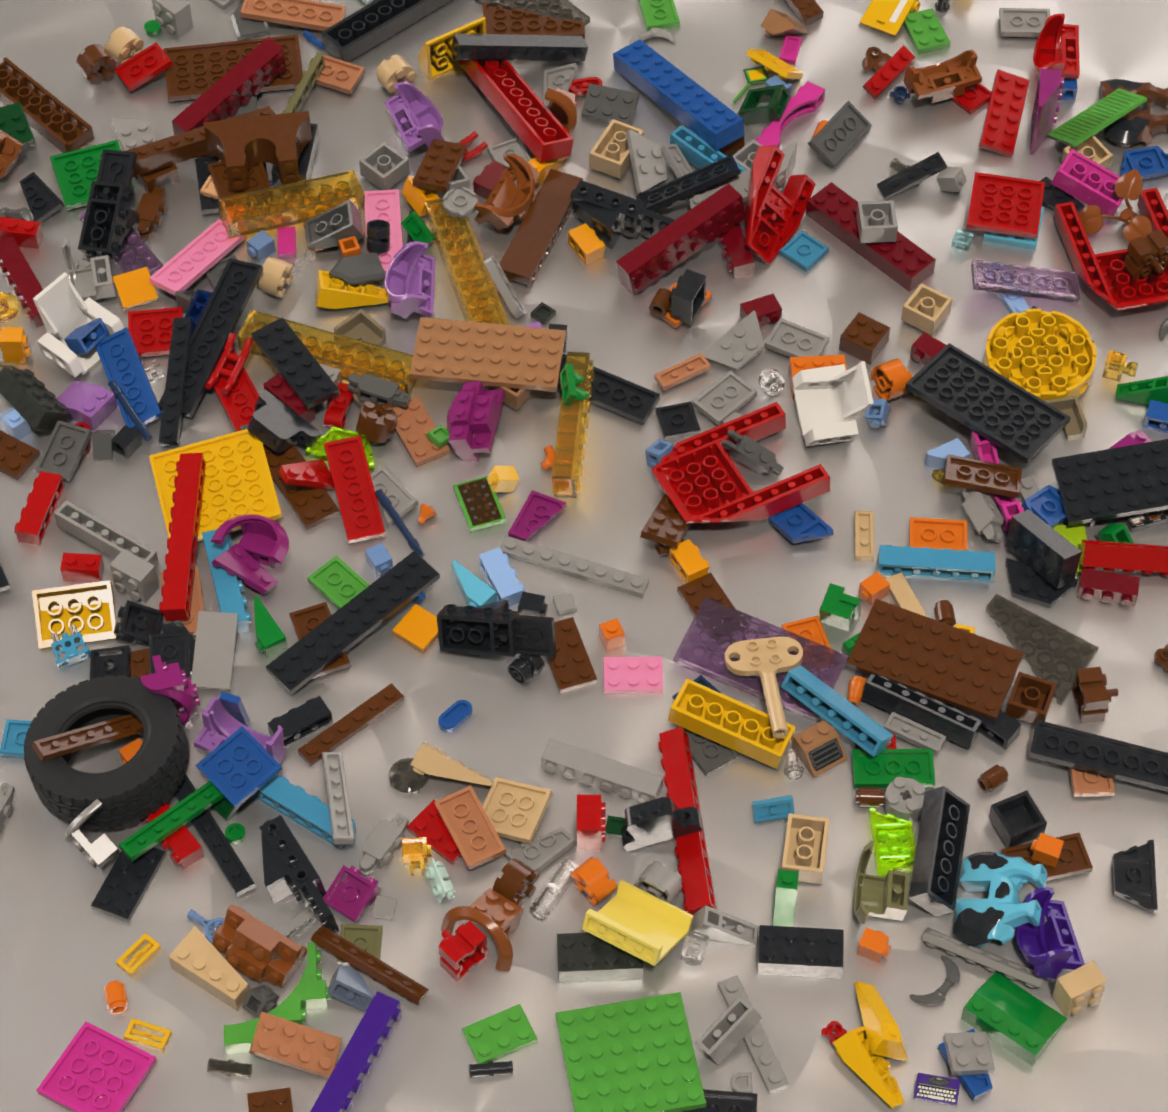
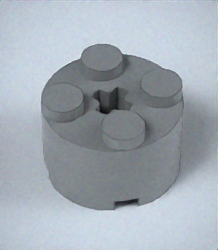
(904, 799)
(660, 882)

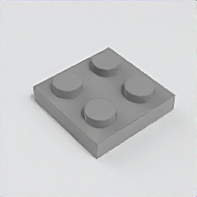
(969, 1053)

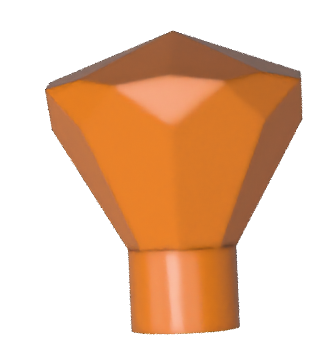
(426, 513)

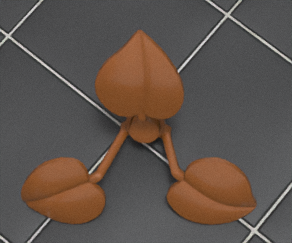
(1127, 186)

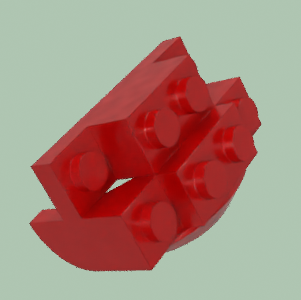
(1057, 54)

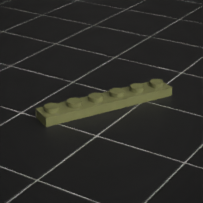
(308, 80)

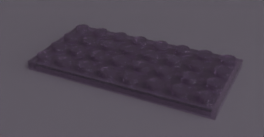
(720, 626)

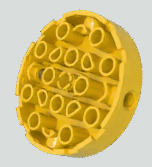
(1042, 353)

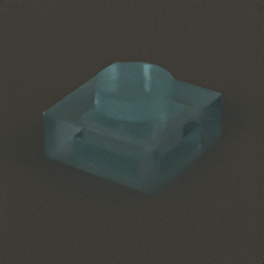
(962, 240)

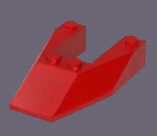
(769, 214)

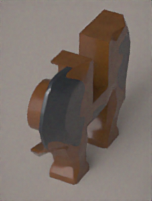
(1139, 123)

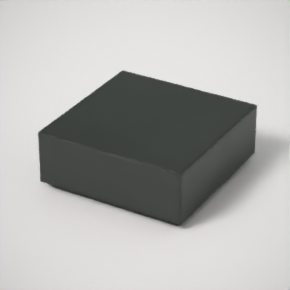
(543, 313)

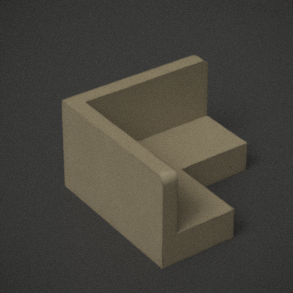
(363, 328)
(1071, 406)

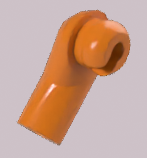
(549, 459)

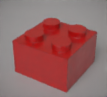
(590, 822)

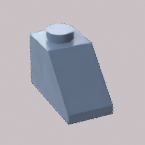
(350, 988)

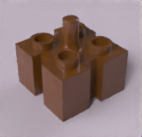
(1147, 254)
(1091, 695)

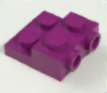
(351, 892)

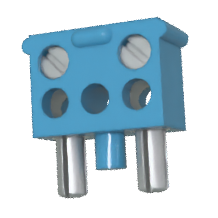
(70, 648)

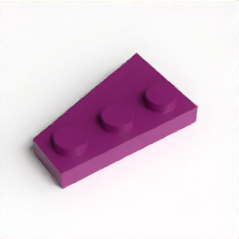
(534, 515)
(243, 565)

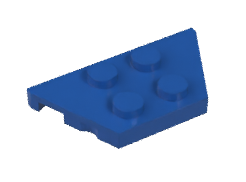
(1149, 161)
(1047, 505)
(800, 524)

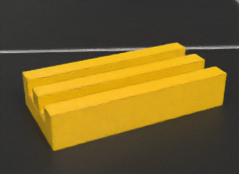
(147, 952)
(149, 1027)

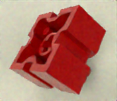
(462, 950)

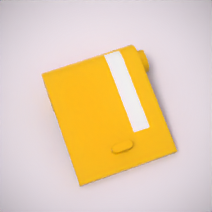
(888, 15)

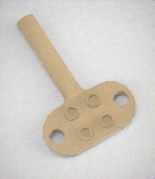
(766, 659)

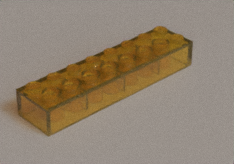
(288, 203)
(571, 433)

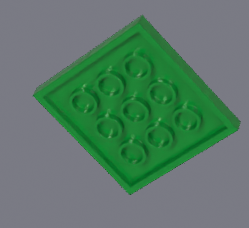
(77, 170)

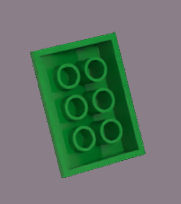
(1013, 1018)

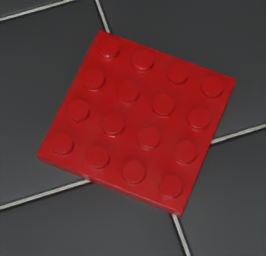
(1005, 205)

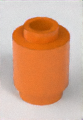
(116, 997)

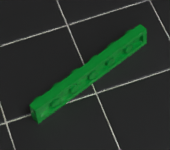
(170, 821)

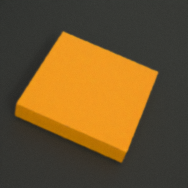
(135, 288)
(417, 628)

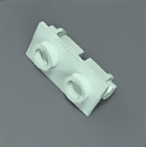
(436, 873)

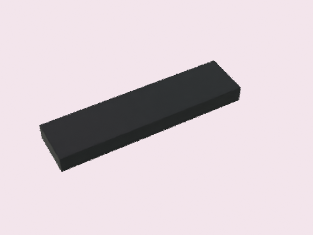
(911, 176)

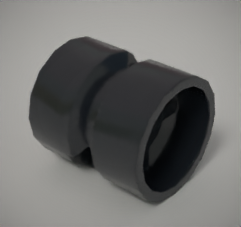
(378, 236)
(524, 668)

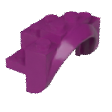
(476, 411)
(173, 683)

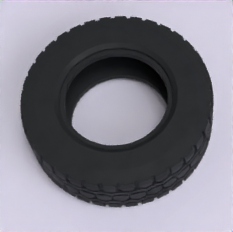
(128, 790)

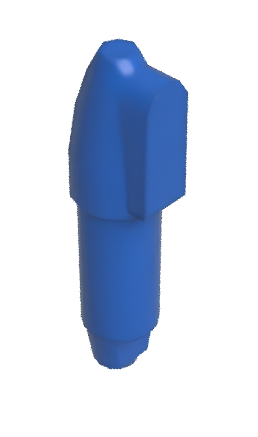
(310, 38)

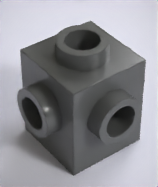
(260, 1000)

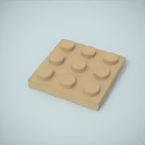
(516, 809)

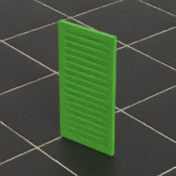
(1096, 117)

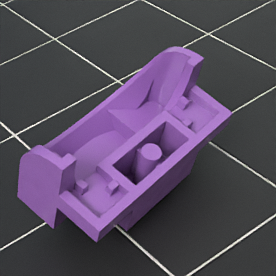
(423, 120)
(409, 289)

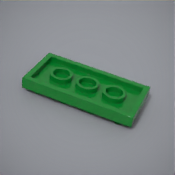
(892, 763)

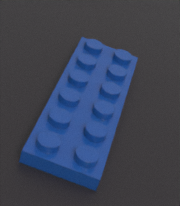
(125, 367)

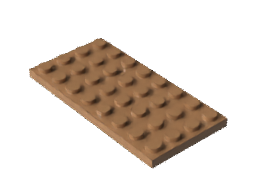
(488, 353)

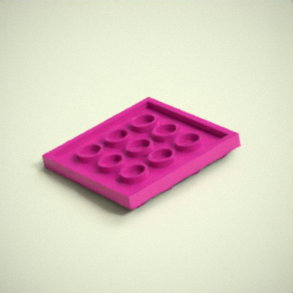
(96, 1072)

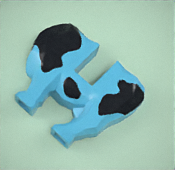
(995, 918)

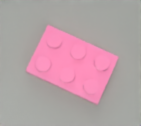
(633, 675)

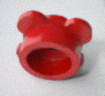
(833, 1026)

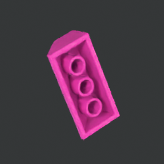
(1088, 182)

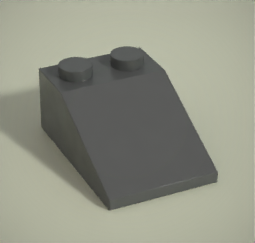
(334, 225)

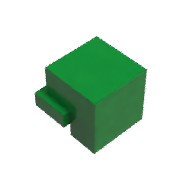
(839, 608)

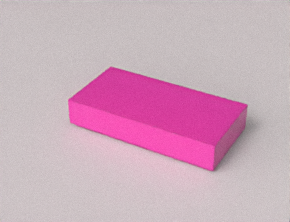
(790, 49)
(286, 242)

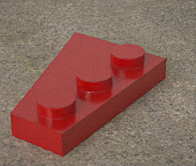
(308, 474)

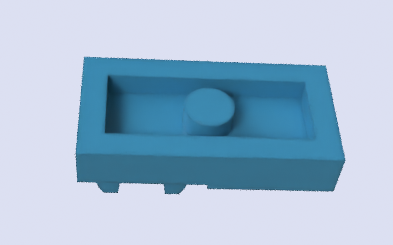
(772, 808)

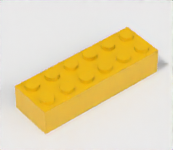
(729, 723)

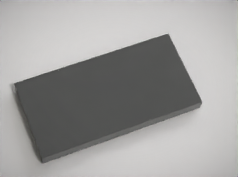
(839, 134)

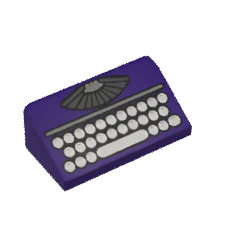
(937, 1089)

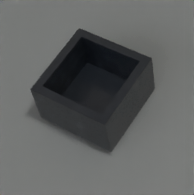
(688, 296)
(1017, 819)

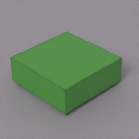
(439, 436)

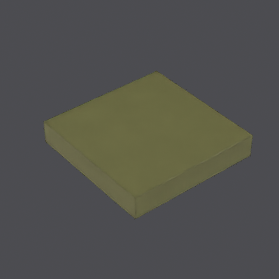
(365, 937)

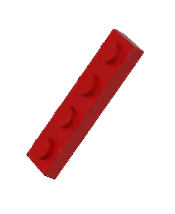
(888, 71)

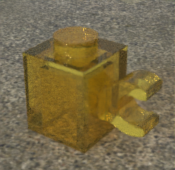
(1116, 365)
(415, 853)

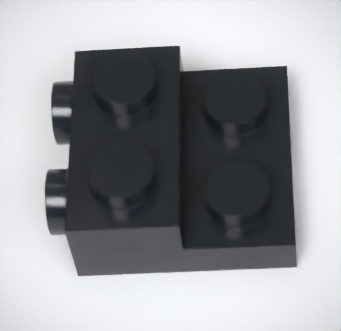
(137, 623)

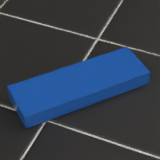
(235, 707)

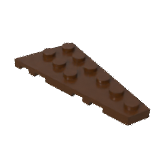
(528, 23)

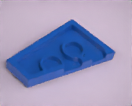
(975, 1085)

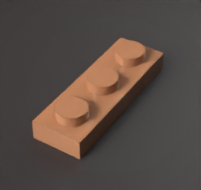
(682, 372)

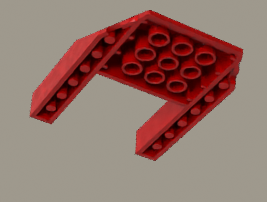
(1106, 271)
(711, 489)

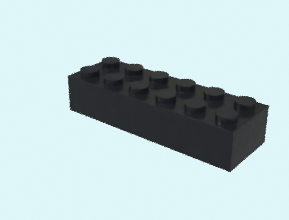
(939, 851)

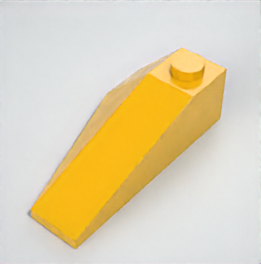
(337, 294)
(880, 1027)
(871, 1068)

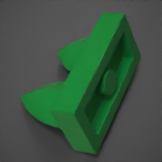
(417, 229)
(569, 380)

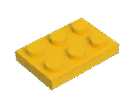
(772, 63)

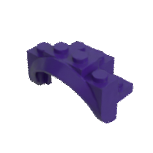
(1050, 944)

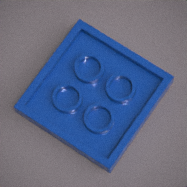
(239, 767)

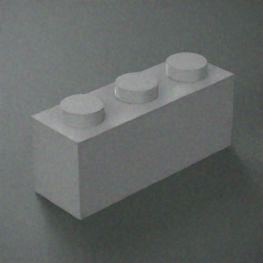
(729, 1030)

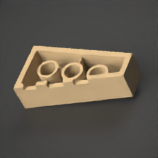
(207, 968)

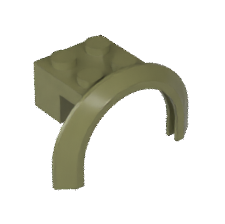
(879, 895)

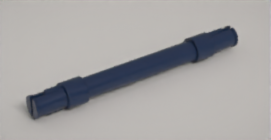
(141, 427)
(412, 542)

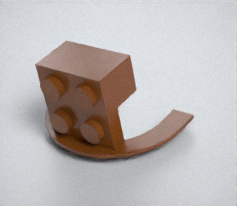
(563, 107)
(496, 916)

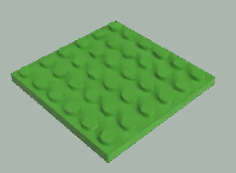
(631, 1056)

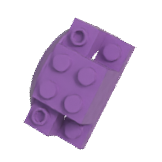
(221, 725)

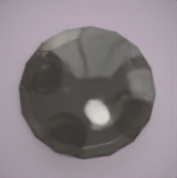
(405, 779)

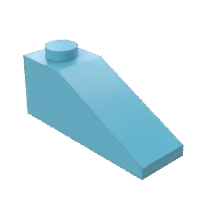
(472, 588)

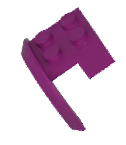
(261, 538)

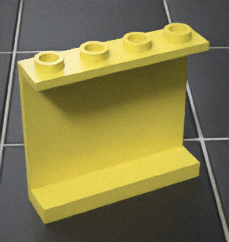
(639, 923)

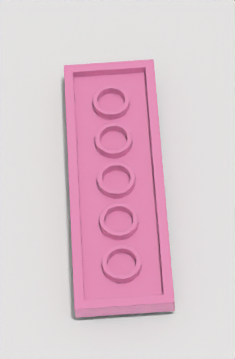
(385, 206)
(195, 259)

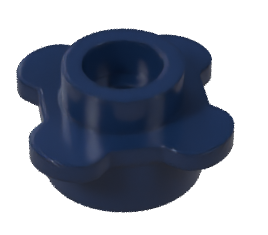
(900, 94)

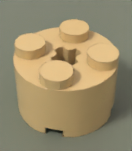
(124, 44)
(393, 72)
(275, 277)

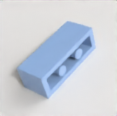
(501, 576)

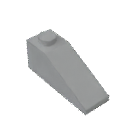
(724, 927)

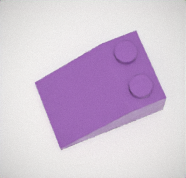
(88, 403)

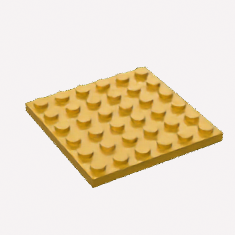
(234, 480)

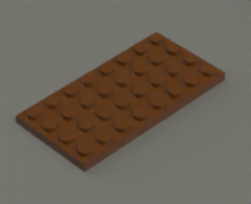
(202, 65)
(936, 659)

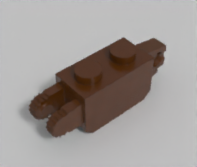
(151, 211)

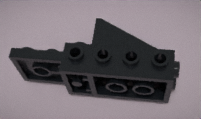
(108, 207)
(611, 215)
(494, 631)
(291, 872)

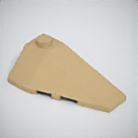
(436, 763)

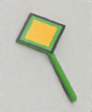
(753, 76)

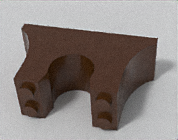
(259, 139)

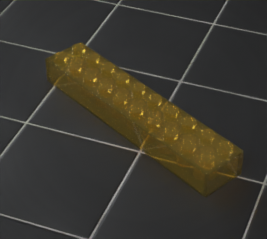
(465, 266)
(339, 351)

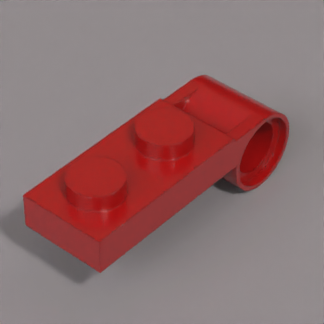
(338, 407)

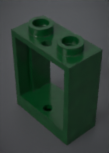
(776, 96)

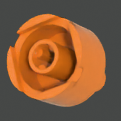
(890, 379)
(593, 880)

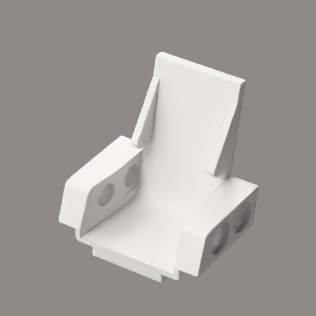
(62, 313)
(831, 402)

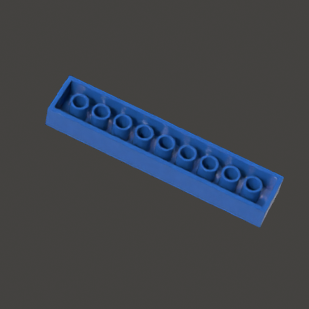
(678, 94)

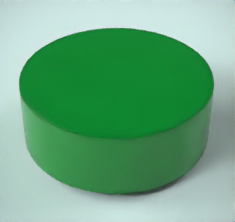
(152, 28)
(235, 833)

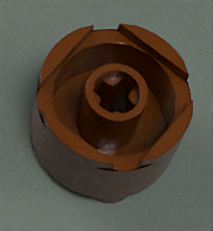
(96, 64)
(376, 422)
(516, 881)

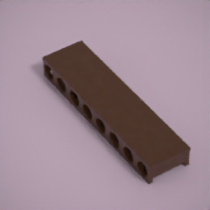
(41, 112)
(540, 228)

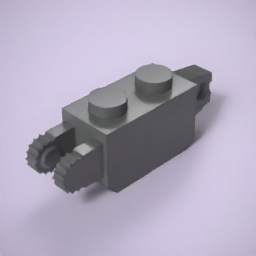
(377, 390)
(752, 454)

